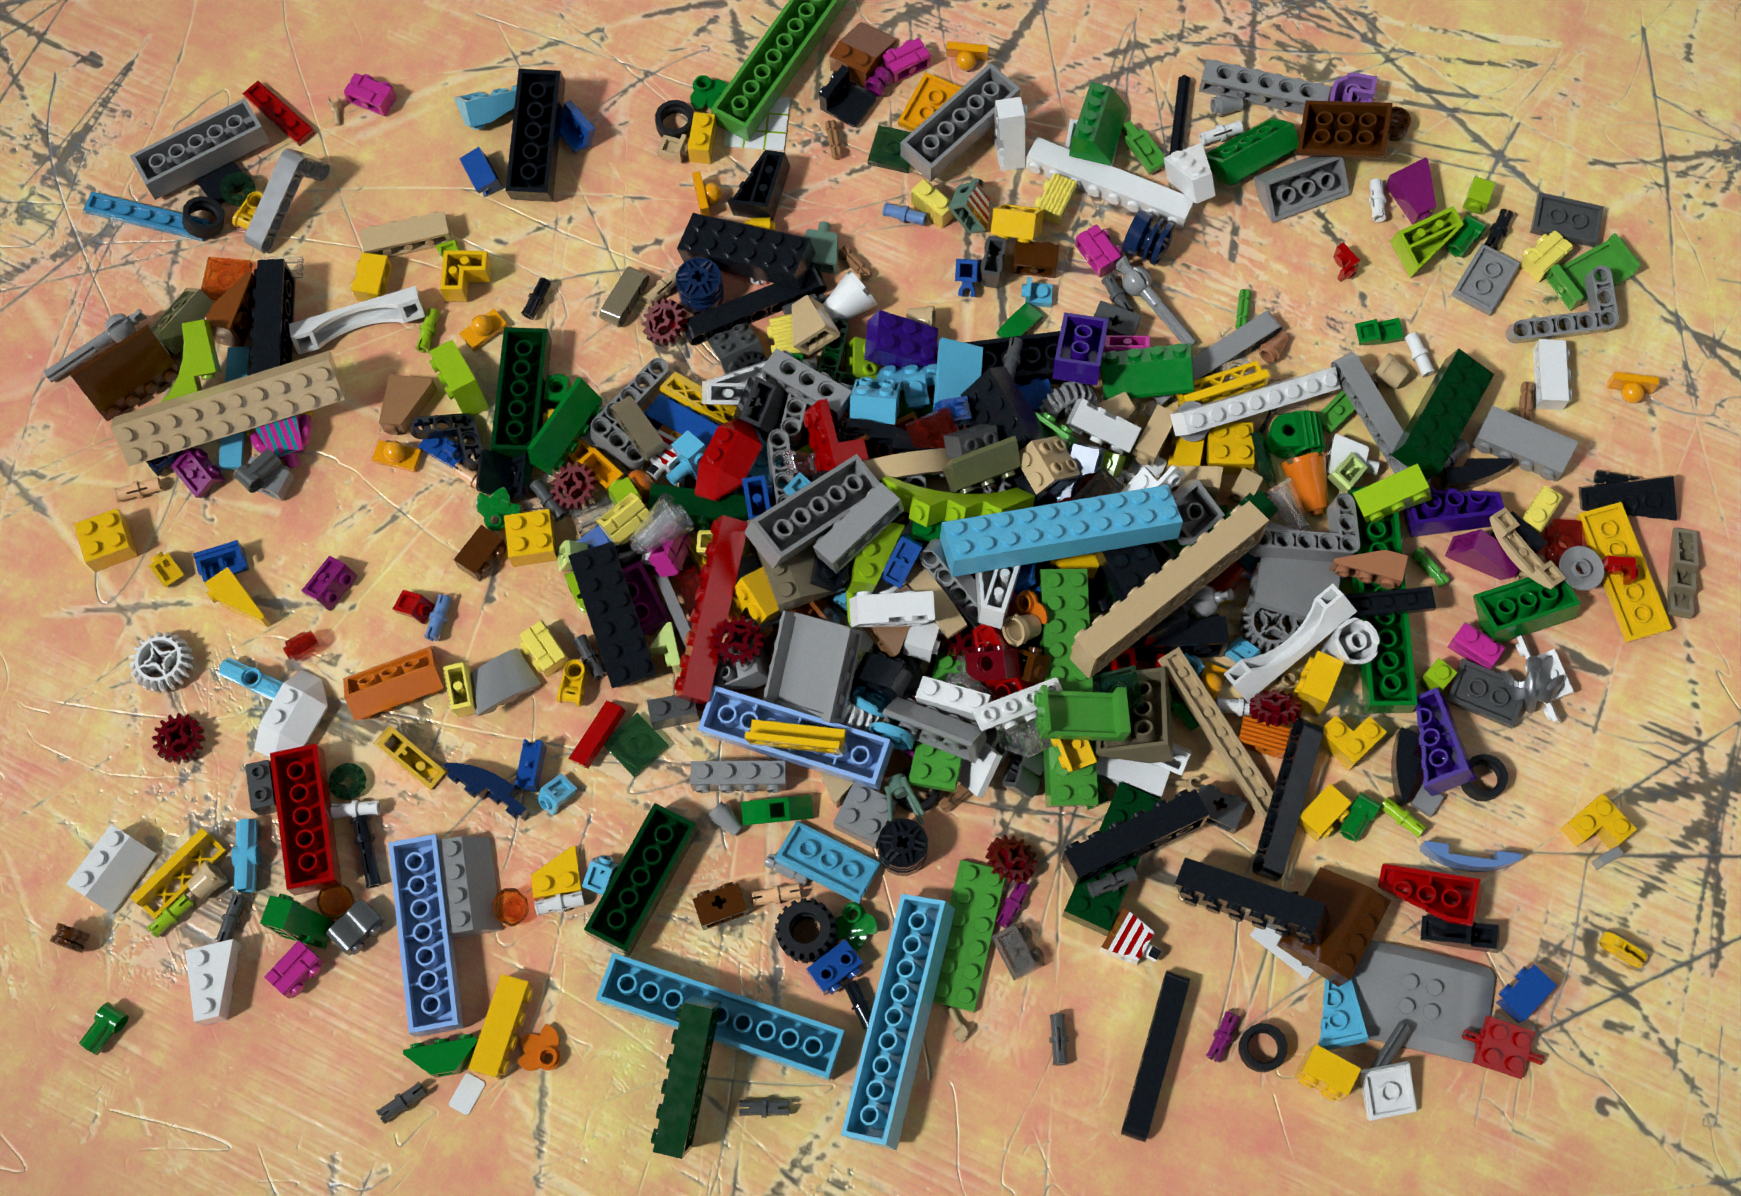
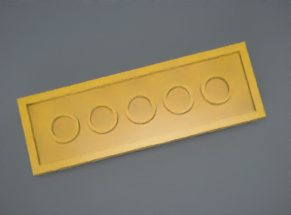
(1634, 605)

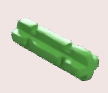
(1243, 307)
(1430, 567)

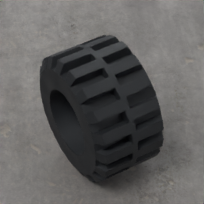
(798, 912)

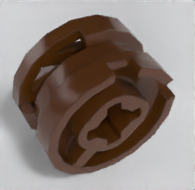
(1400, 124)
(71, 935)

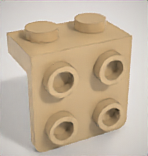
(1047, 462)

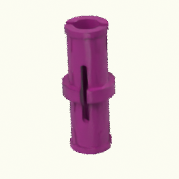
(1013, 904)
(1222, 1036)

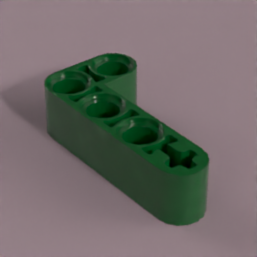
(833, 354)

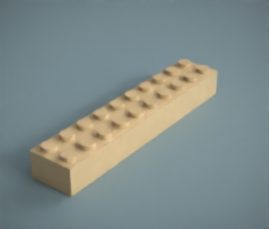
(228, 408)
(1168, 589)

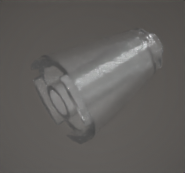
(1290, 511)
(661, 525)

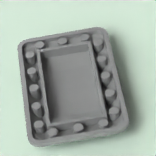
(1426, 992)

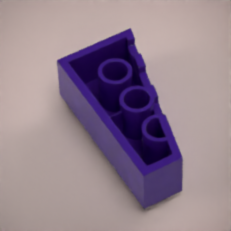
(1452, 512)
(1443, 752)

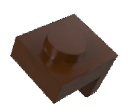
(1036, 664)

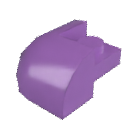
(1354, 88)

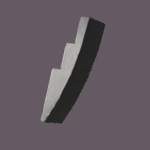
(878, 433)

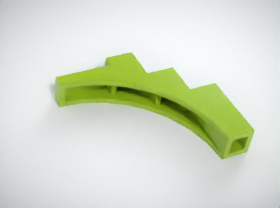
(198, 359)
(934, 506)

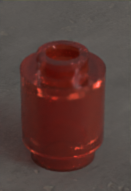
(301, 645)

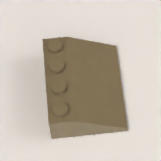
(792, 580)
(1150, 725)

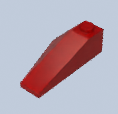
(992, 636)
(1440, 894)

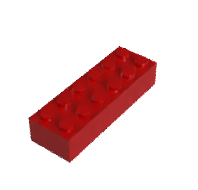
(305, 819)

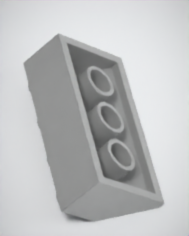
(1301, 186)
(1529, 444)
(936, 729)
(468, 885)

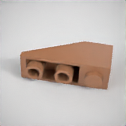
(1377, 567)

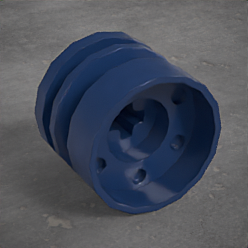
(1148, 237)
(701, 295)

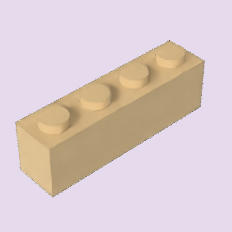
(406, 235)

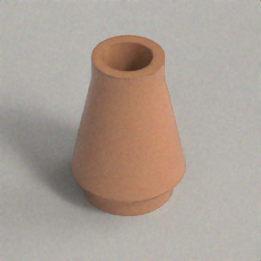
(1272, 349)

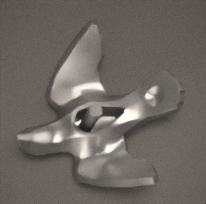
(1532, 688)

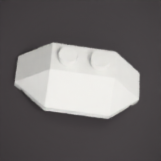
(292, 714)

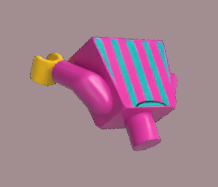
(284, 437)

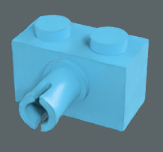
(689, 452)

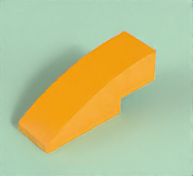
(604, 469)

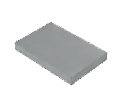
(1485, 279)

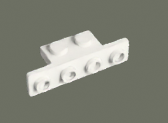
(1147, 479)
(1550, 669)
(1012, 708)

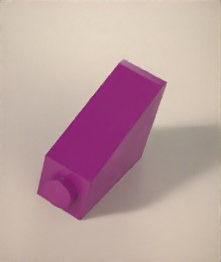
(1413, 190)
(1482, 553)

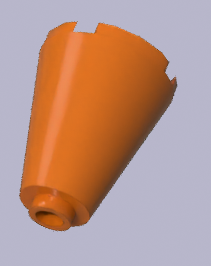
(1310, 480)

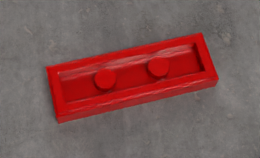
(597, 734)

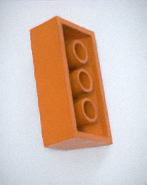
(392, 684)

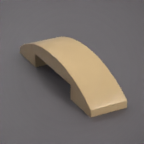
(909, 464)
(1520, 553)
(946, 614)

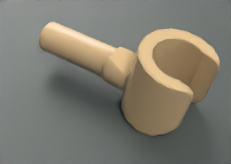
(335, 107)
(1282, 683)
(1184, 783)
(961, 1032)

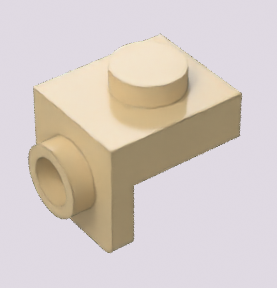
(673, 148)

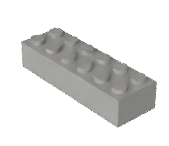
(957, 123)
(199, 149)
(810, 511)

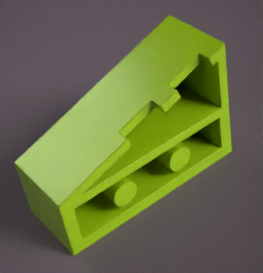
(1423, 239)
(458, 378)
(1393, 494)
(871, 560)

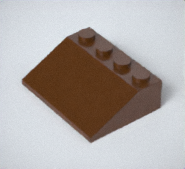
(1345, 129)
(126, 373)
(1354, 918)

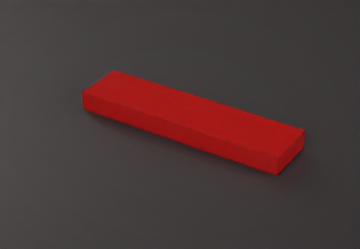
(278, 113)

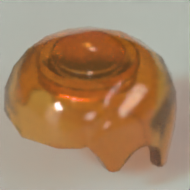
(334, 900)
(510, 907)

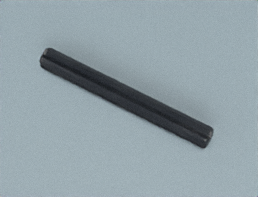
(1180, 114)

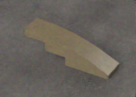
(1682, 573)

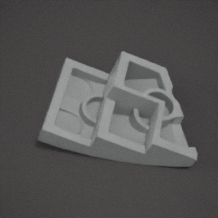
(502, 681)

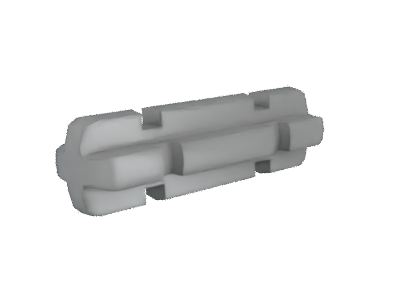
(770, 863)

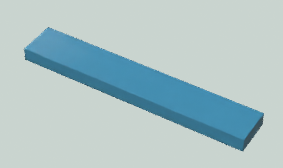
(139, 214)

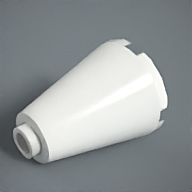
(849, 298)
(1353, 642)

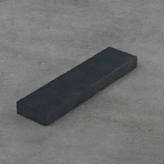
(1392, 602)

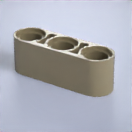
(624, 296)
(638, 428)

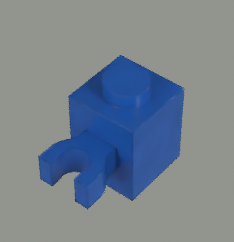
(968, 272)
(958, 408)

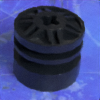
(900, 860)

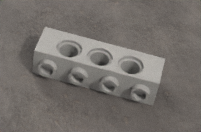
(782, 361)

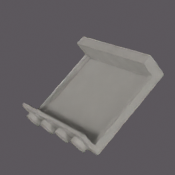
(1288, 584)
(813, 666)

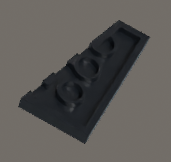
(1640, 497)

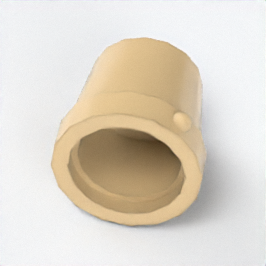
(924, 315)
(1390, 371)
(1021, 628)
(206, 880)

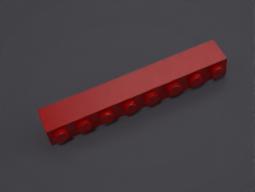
(712, 608)

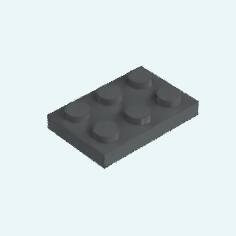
(1572, 219)
(1483, 694)

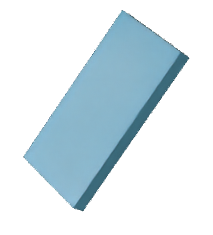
(957, 369)
(827, 862)

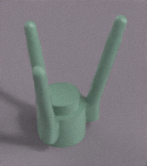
(900, 788)

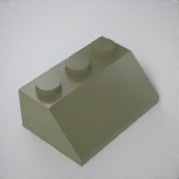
(188, 307)
(983, 466)

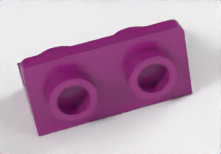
(197, 471)
(329, 583)

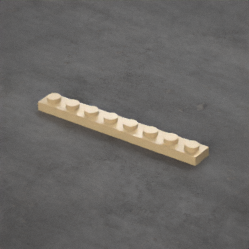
(1218, 731)

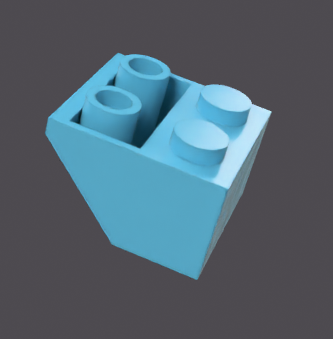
(875, 400)

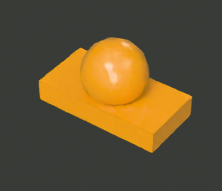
(967, 53)
(706, 194)
(483, 329)
(1632, 385)
(397, 455)
(1213, 679)

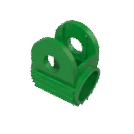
(1296, 434)

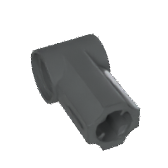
(253, 475)

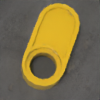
(1623, 949)

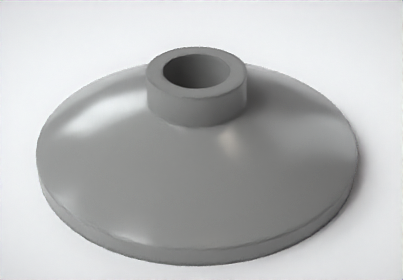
(1587, 562)

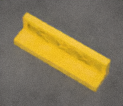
(1229, 388)
(691, 395)
(796, 737)
(172, 868)

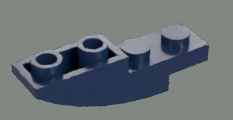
(482, 782)

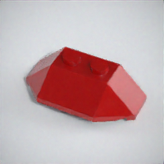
(727, 460)

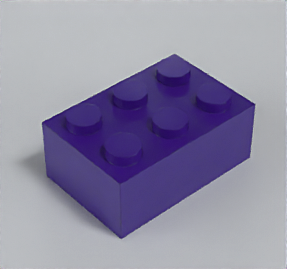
(899, 341)
(1080, 348)

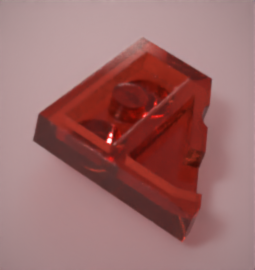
(929, 429)

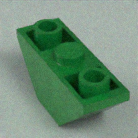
(777, 810)
(443, 1056)

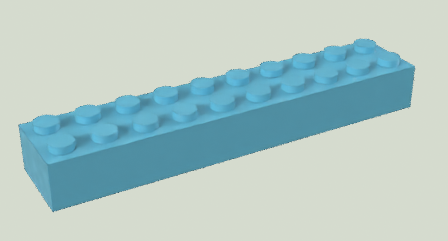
(1060, 530)
(898, 1022)
(741, 1024)

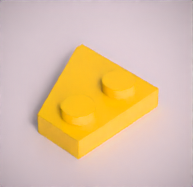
(558, 876)

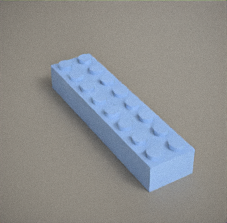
(731, 714)
(424, 937)

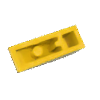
(232, 595)
(409, 757)

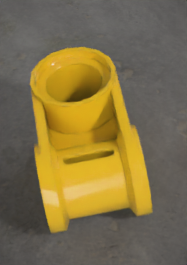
(246, 212)
(572, 688)

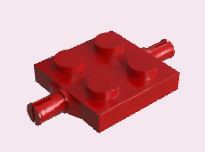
(1503, 1047)

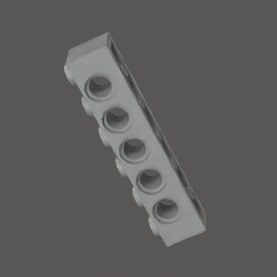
(1253, 89)

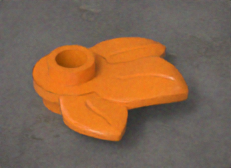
(1022, 607)
(538, 1047)

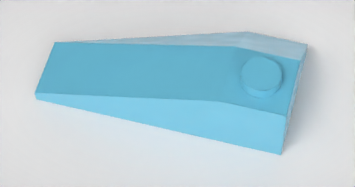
(484, 108)

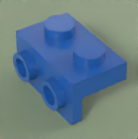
(575, 128)

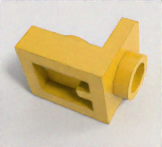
(165, 568)

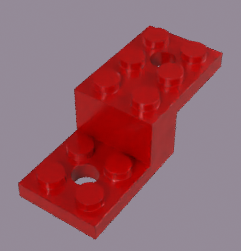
(824, 439)

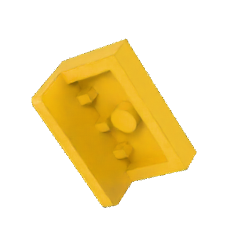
(1074, 753)

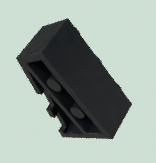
(763, 187)

